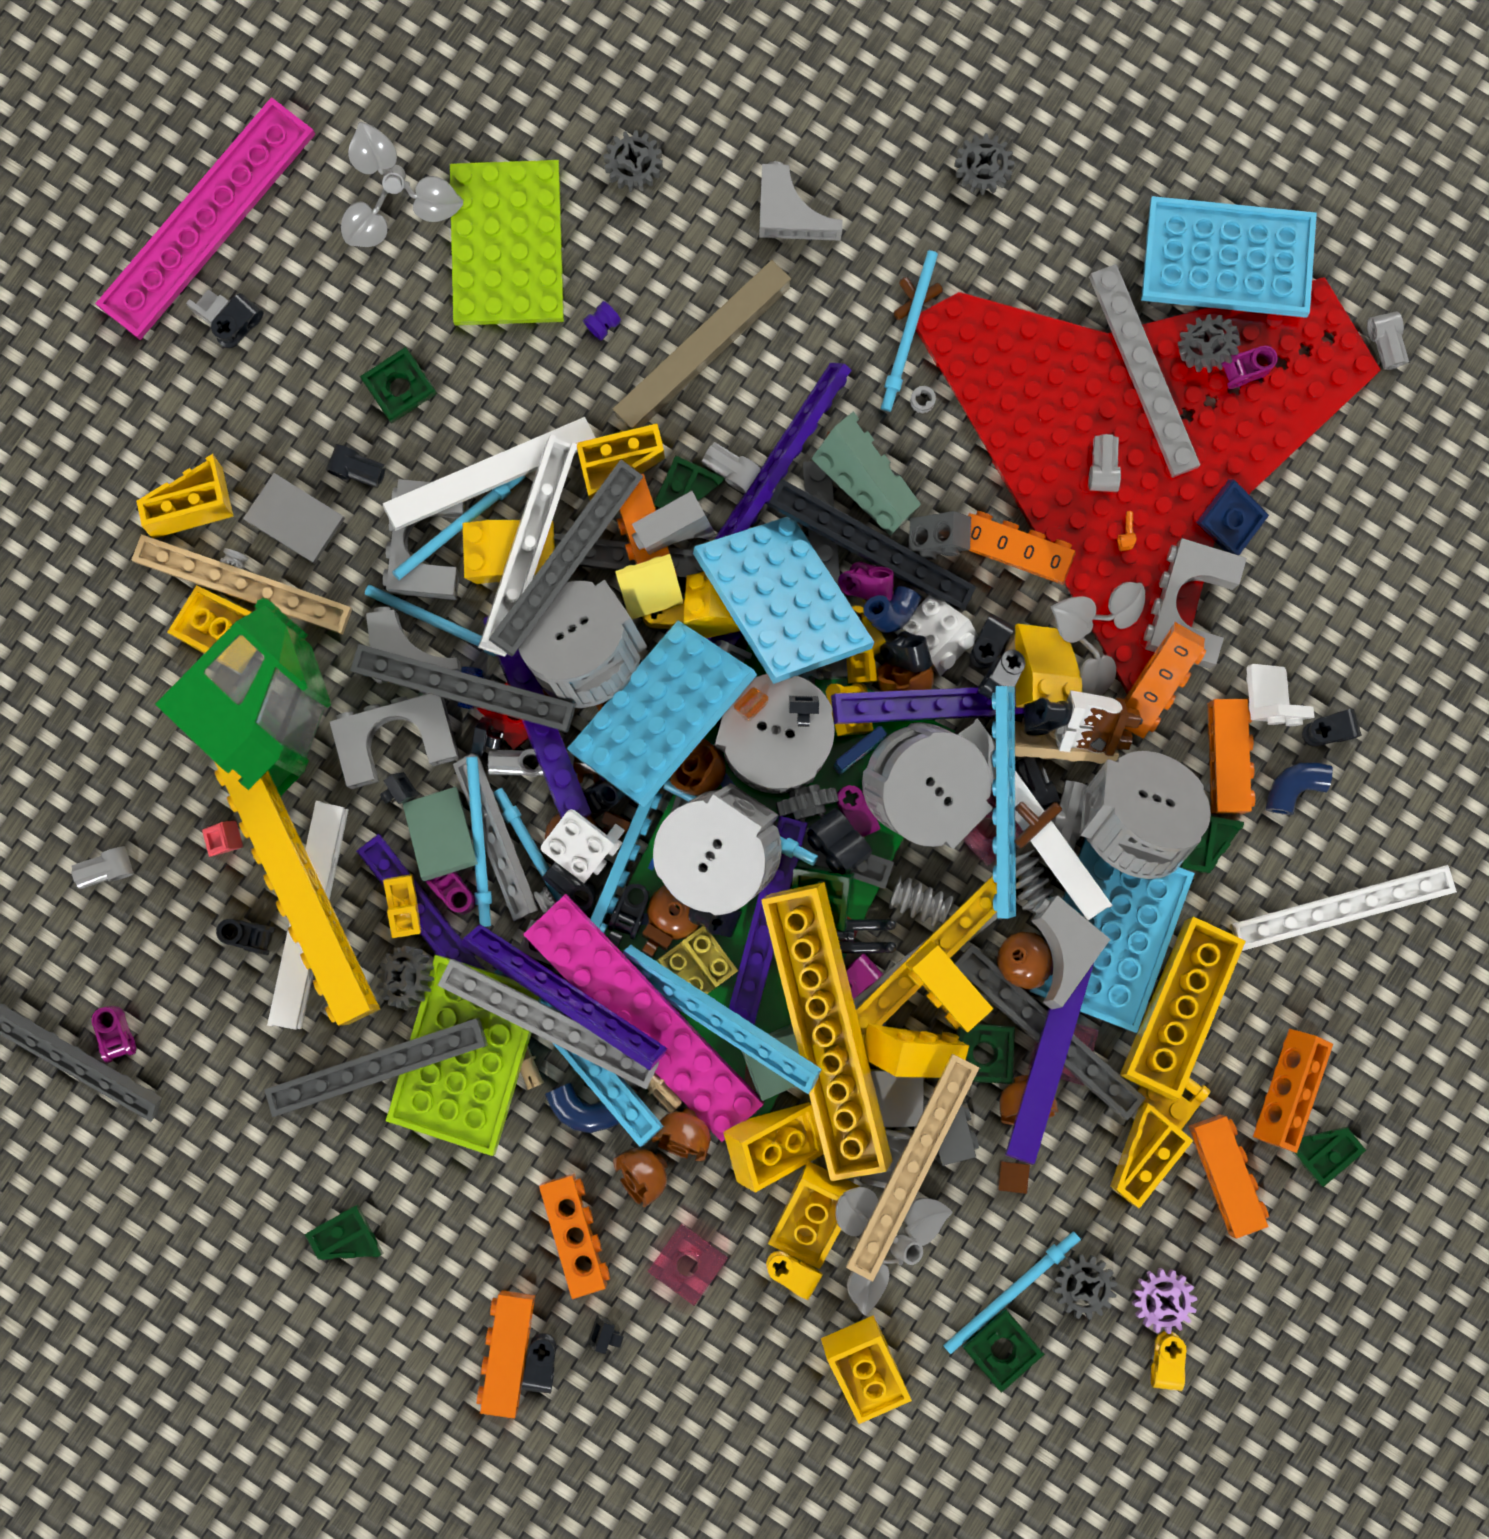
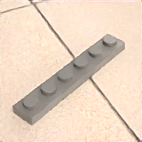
(499, 846)

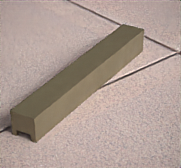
(703, 346)

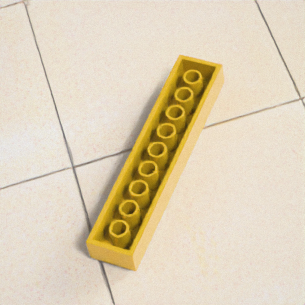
(301, 898)
(827, 1031)

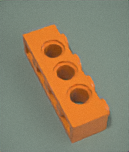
(1293, 1090)
(579, 1281)

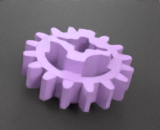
(1171, 1292)

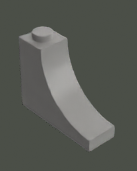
(785, 213)
(672, 524)
(387, 635)
(1072, 943)

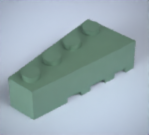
(866, 475)

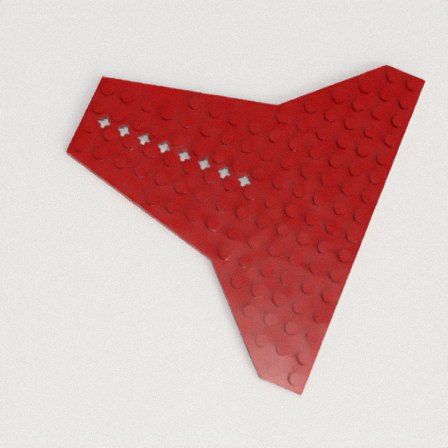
(1051, 386)

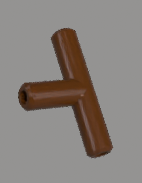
(910, 290)
(1035, 823)

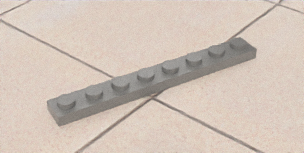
(1144, 370)
(541, 1021)

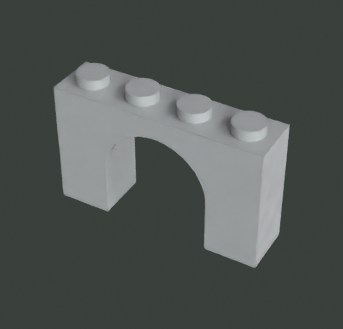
(1190, 563)
(423, 580)
(355, 733)

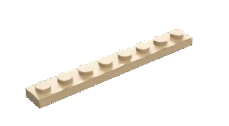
(241, 584)
(912, 1168)

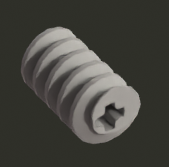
(1030, 881)
(920, 901)

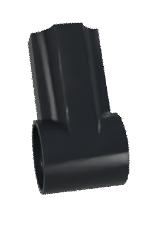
(349, 464)
(1036, 779)
(568, 884)

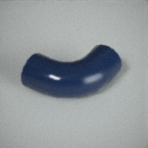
(893, 614)
(1295, 780)
(578, 1114)

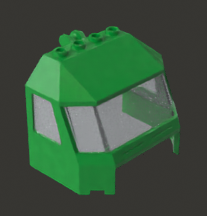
(253, 699)

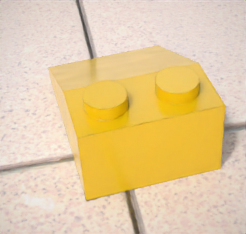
(488, 547)
(704, 608)
(205, 619)
(1049, 665)
(773, 1145)
(809, 1218)
(865, 1369)

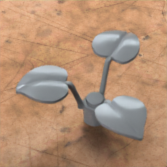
(372, 152)
(1075, 621)
(922, 1223)

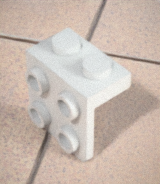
(945, 630)
(1271, 698)
(581, 845)

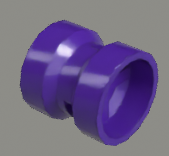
(602, 320)

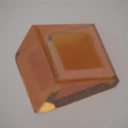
(751, 704)

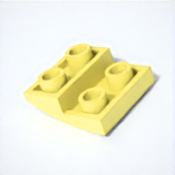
(649, 586)
(699, 961)

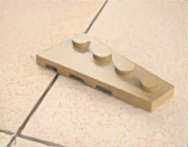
(1046, 748)

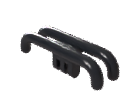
(846, 937)

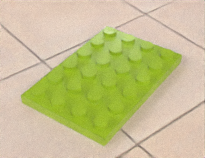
(507, 243)
(470, 1093)

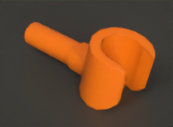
(1127, 540)

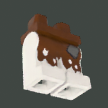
(1097, 724)

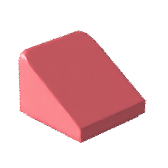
(222, 838)

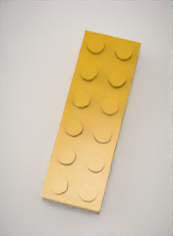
(1182, 1008)

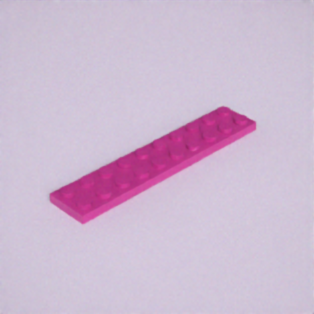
(205, 218)
(606, 975)

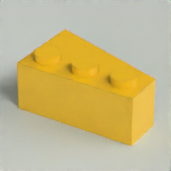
(637, 447)
(187, 502)
(948, 987)
(910, 1051)
(1148, 1154)

